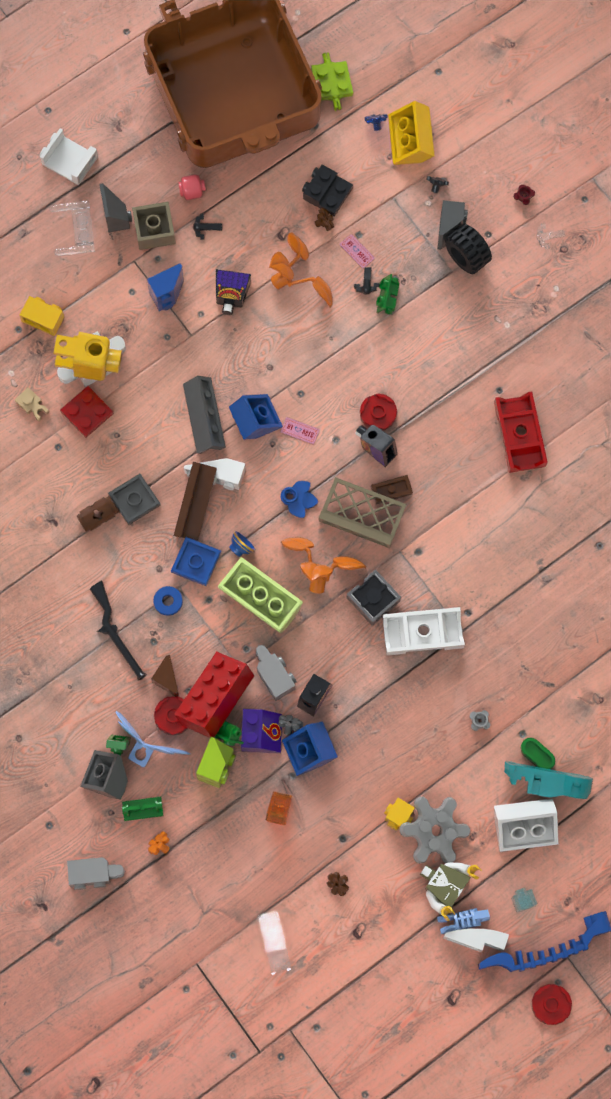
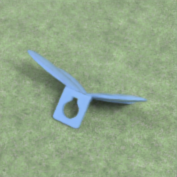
(139, 744)

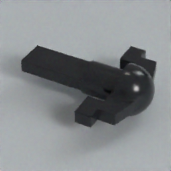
(197, 226)
(367, 288)

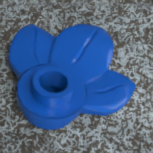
(301, 498)

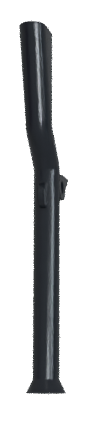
(100, 594)

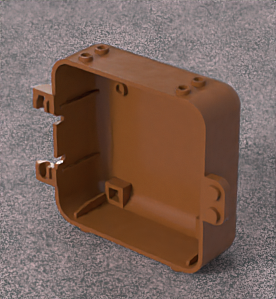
(231, 78)

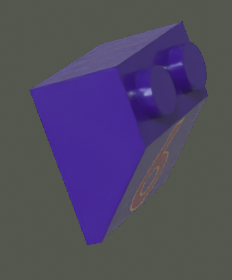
(261, 731)

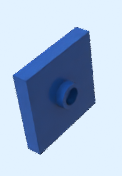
(196, 561)

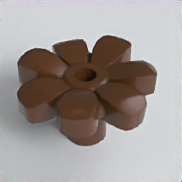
(324, 220)
(337, 883)

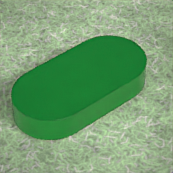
(537, 753)

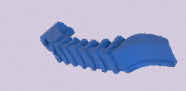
(595, 924)

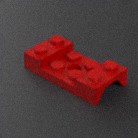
(525, 450)

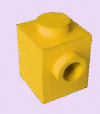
(398, 814)

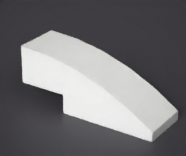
(477, 938)

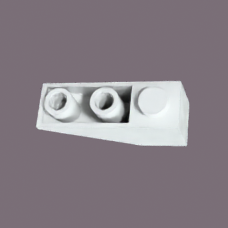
(228, 472)

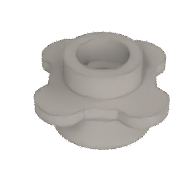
(479, 725)

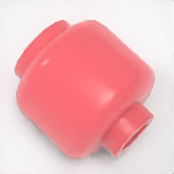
(191, 187)

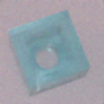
(523, 900)

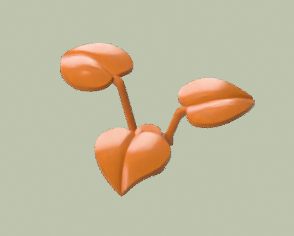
(285, 273)
(318, 573)

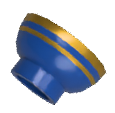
(240, 544)

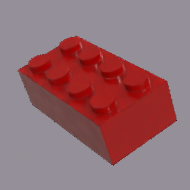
(214, 695)

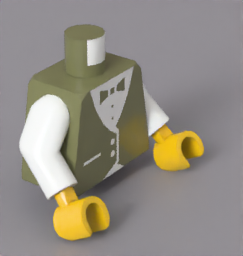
(447, 885)

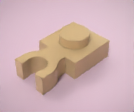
(30, 403)

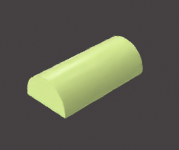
(261, 595)

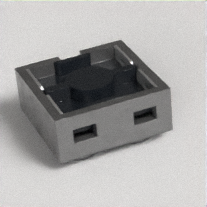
(373, 597)

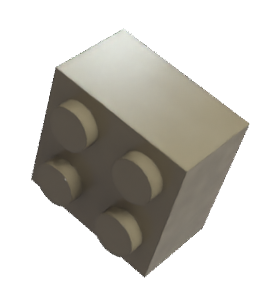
(153, 225)

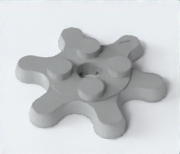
(422, 830)

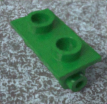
(388, 286)
(229, 733)
(142, 808)

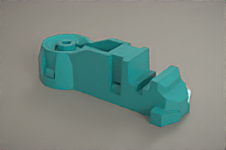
(549, 782)

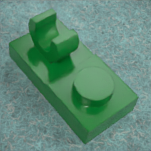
(118, 743)

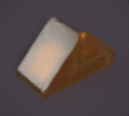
(278, 808)

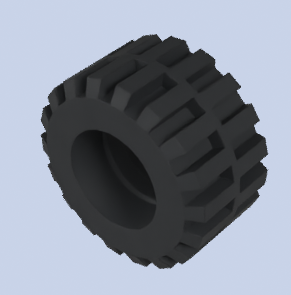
(468, 249)

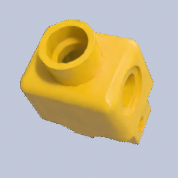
(87, 356)

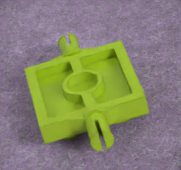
(333, 79)

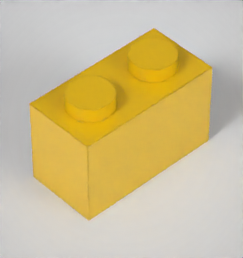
(42, 315)

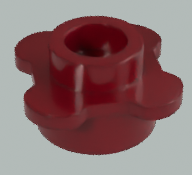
(523, 189)

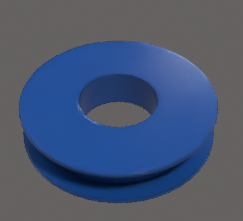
(168, 591)

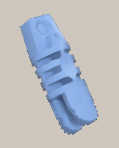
(464, 920)

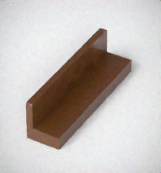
(195, 501)

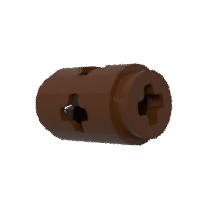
(86, 515)

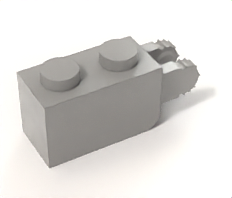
(273, 673)
(92, 872)

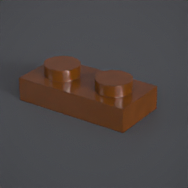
(393, 488)

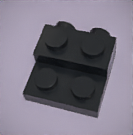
(326, 190)

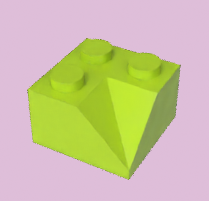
(215, 763)

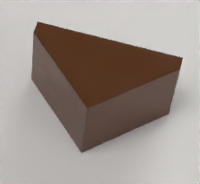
(165, 677)

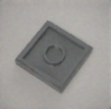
(134, 499)

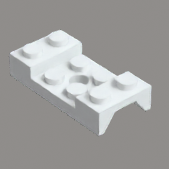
(403, 636)

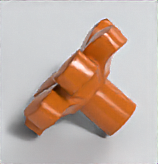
(159, 844)

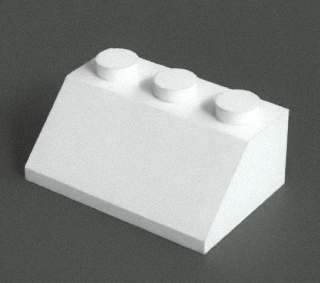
(526, 824)

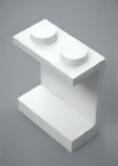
(68, 157)

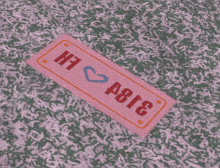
(357, 251)
(300, 430)

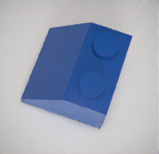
(166, 286)
(255, 416)
(309, 748)

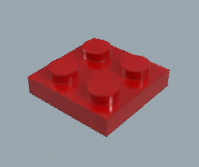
(86, 411)

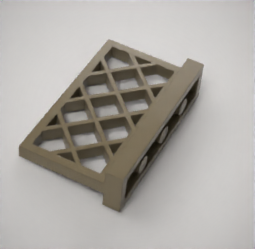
(356, 528)

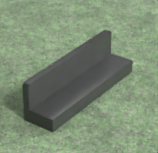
(203, 414)

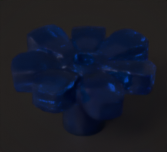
(376, 120)

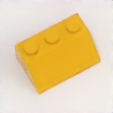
(411, 134)

